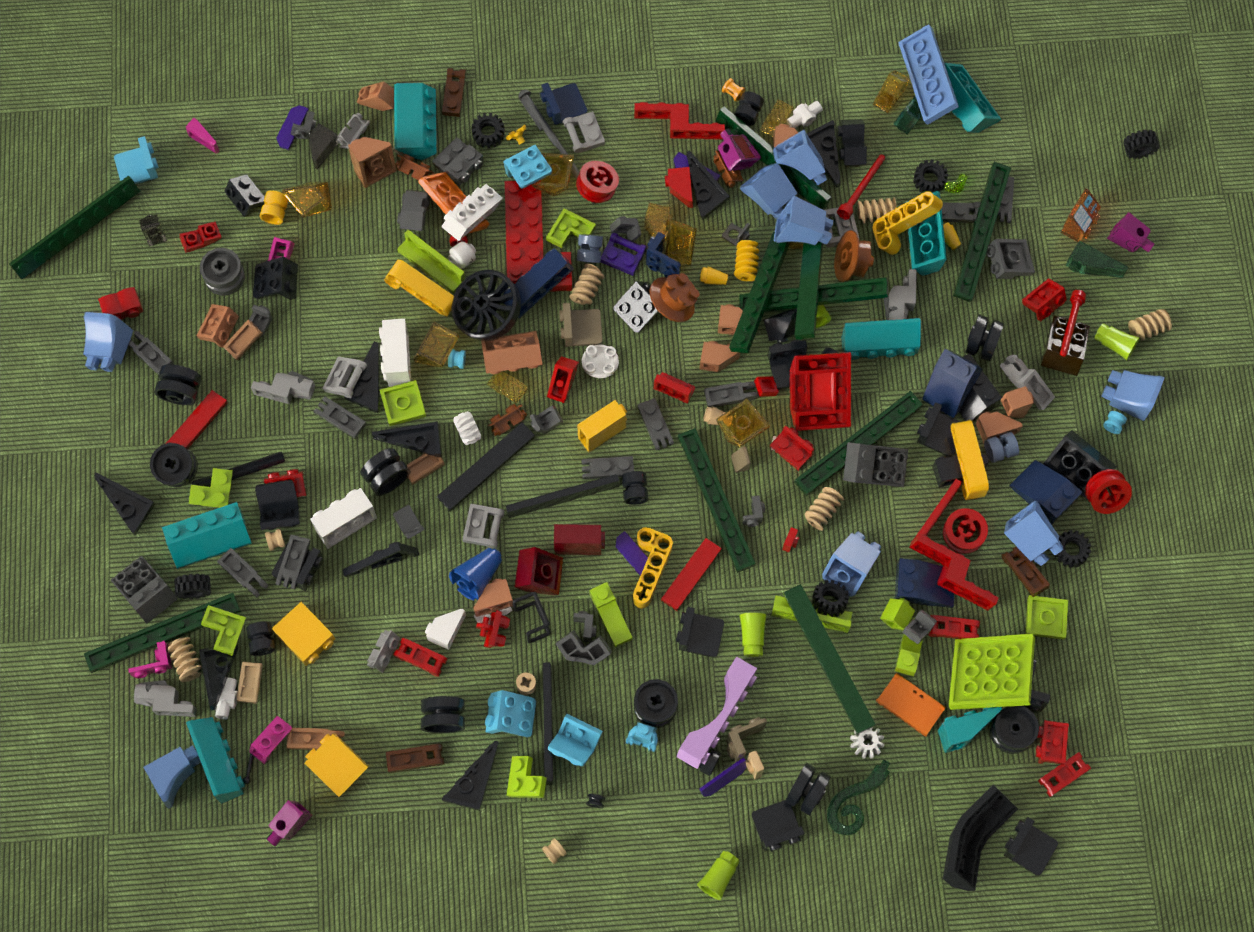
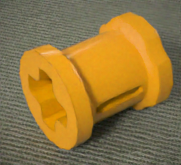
(733, 89)

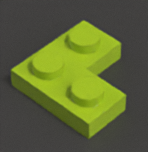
(568, 224)
(217, 494)
(228, 624)
(521, 782)

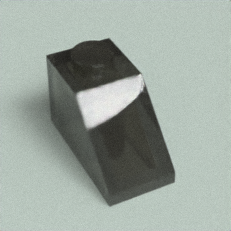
(322, 143)
(152, 230)

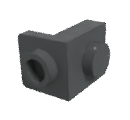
(303, 132)
(627, 226)
(261, 317)
(546, 420)
(757, 509)
(919, 627)
(589, 628)

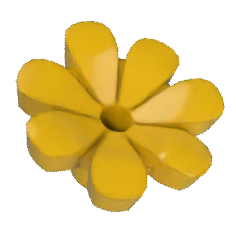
(517, 135)

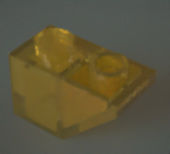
(891, 91)
(657, 219)

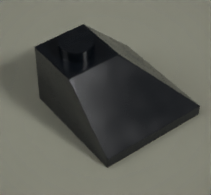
(781, 325)

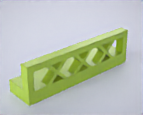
(431, 262)
(841, 623)

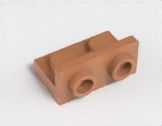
(218, 325)

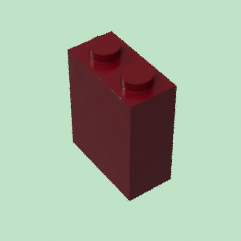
(578, 539)

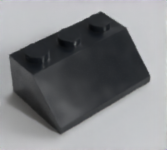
(981, 398)
(1077, 460)

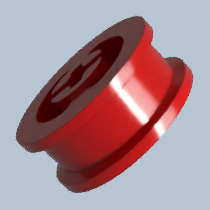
(599, 175)
(1117, 487)
(971, 521)

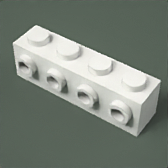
(471, 212)

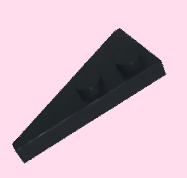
(825, 143)
(707, 189)
(367, 387)
(419, 437)
(129, 504)
(382, 558)
(216, 671)
(471, 787)

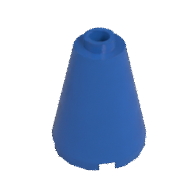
(476, 573)

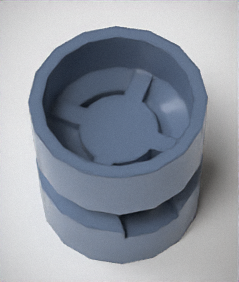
(594, 243)
(1003, 446)

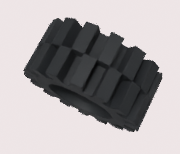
(491, 139)
(1141, 144)
(934, 168)
(1084, 549)
(192, 586)
(833, 590)

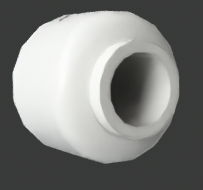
(462, 254)

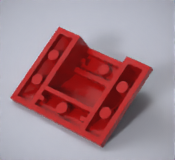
(821, 391)

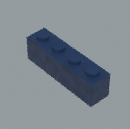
(540, 279)

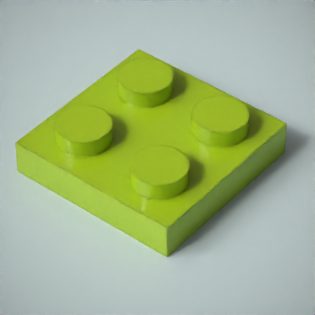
(402, 403)
(1046, 617)

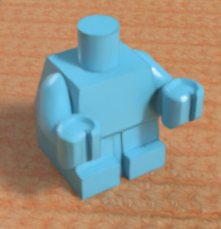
(644, 735)

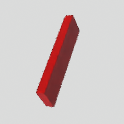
(198, 420)
(940, 508)
(691, 574)

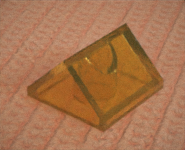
(560, 176)
(436, 346)
(742, 423)

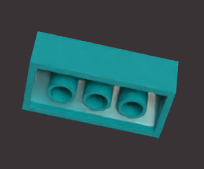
(973, 107)
(415, 119)
(928, 244)
(882, 338)
(206, 535)
(216, 759)

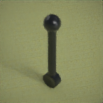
(247, 780)

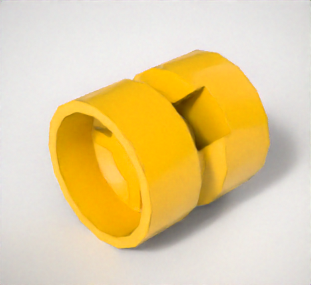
(274, 207)

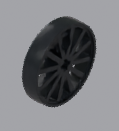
(485, 305)

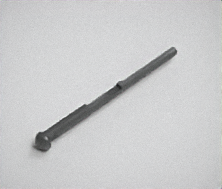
(524, 97)

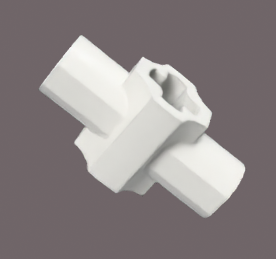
(804, 114)
(227, 700)

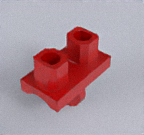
(496, 621)

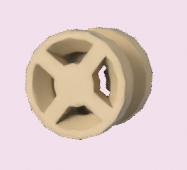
(275, 539)
(527, 687)
(554, 851)

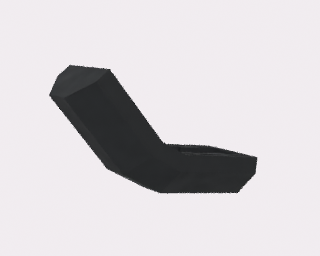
(971, 836)

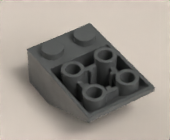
(875, 464)
(144, 589)

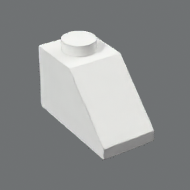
(445, 628)

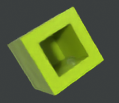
(897, 613)

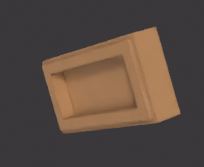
(243, 339)
(423, 467)

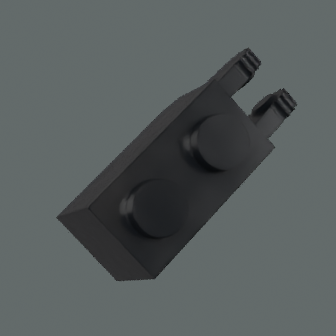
(948, 469)

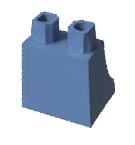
(802, 155)
(769, 189)
(802, 223)
(105, 340)
(1134, 392)
(1033, 533)
(852, 562)
(171, 771)

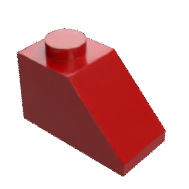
(680, 184)
(562, 379)

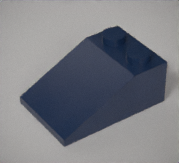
(951, 382)
(1048, 488)
(918, 584)

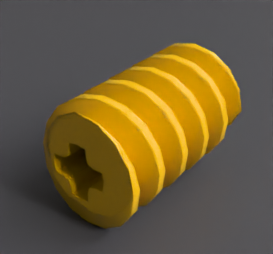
(746, 260)

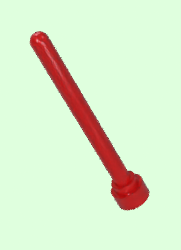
(846, 209)
(1077, 299)

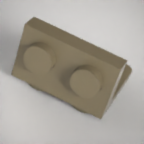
(580, 326)
(735, 747)

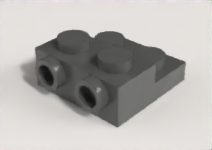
(458, 161)
(1010, 258)

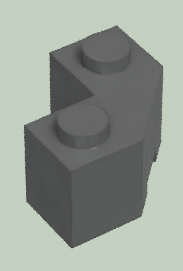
(413, 210)
(575, 650)

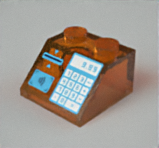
(1081, 217)

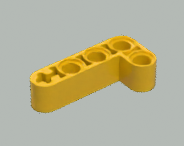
(902, 218)
(420, 286)
(970, 460)
(650, 570)

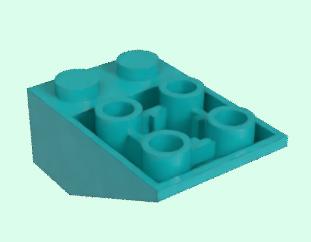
(959, 732)

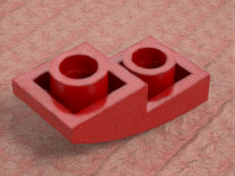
(203, 236)

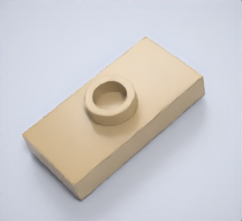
(249, 682)
(754, 765)

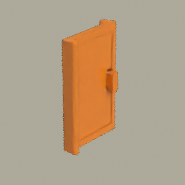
(907, 703)

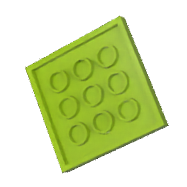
(992, 672)

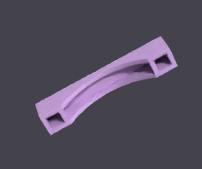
(698, 743)

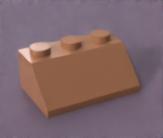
(371, 159)
(512, 352)

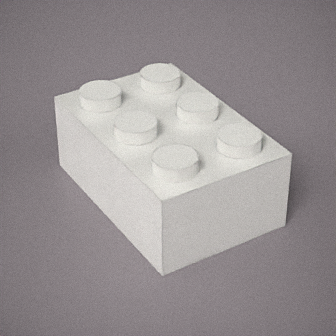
(395, 352)
(343, 517)

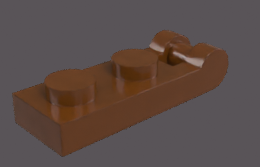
(454, 92)
(1026, 572)
(414, 758)

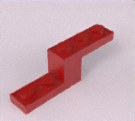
(679, 120)
(953, 572)

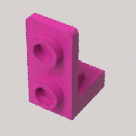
(159, 667)
(269, 739)

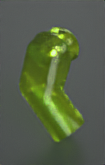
(956, 186)

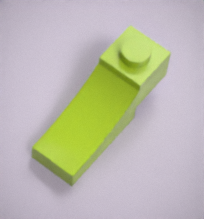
(610, 614)
(908, 655)

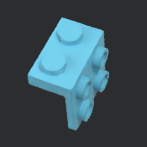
(137, 163)
(527, 166)
(510, 713)
(575, 740)

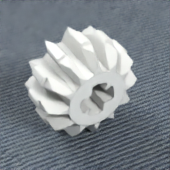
(467, 428)
(868, 749)

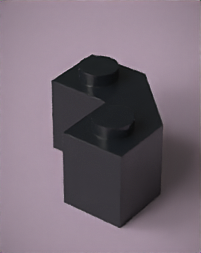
(853, 147)

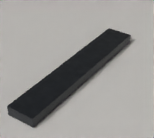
(485, 467)
(562, 496)
(548, 733)

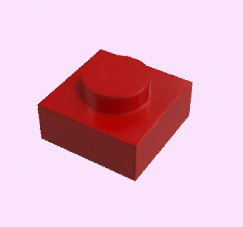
(766, 386)
(791, 540)

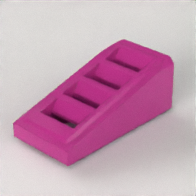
(199, 134)
(275, 248)

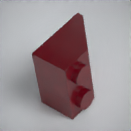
(538, 571)

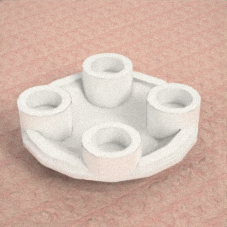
(600, 361)

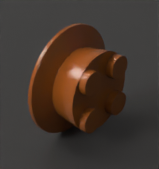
(852, 257)
(674, 297)

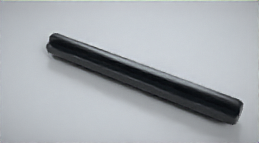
(247, 468)

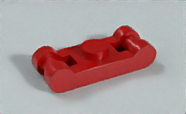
(954, 627)
(420, 657)
(1064, 774)

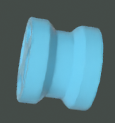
(457, 359)
(1115, 422)

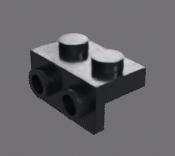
(244, 194)

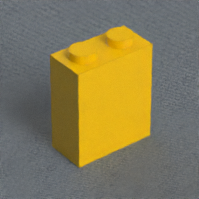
(602, 425)
(304, 634)
(335, 764)

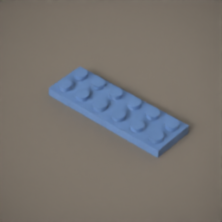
(928, 74)

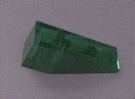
(908, 117)
(1093, 262)

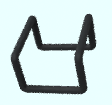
(541, 612)

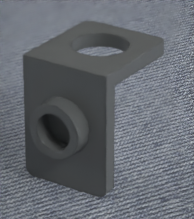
(743, 233)
(408, 522)

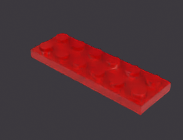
(523, 229)

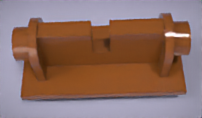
(406, 165)
(729, 177)
(500, 422)

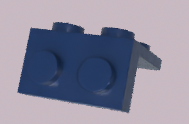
(562, 102)
(659, 262)

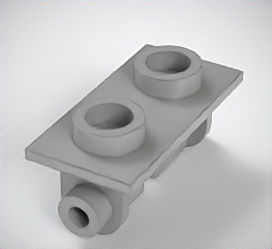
(357, 127)
(387, 643)

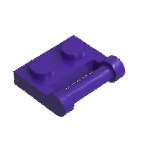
(621, 259)

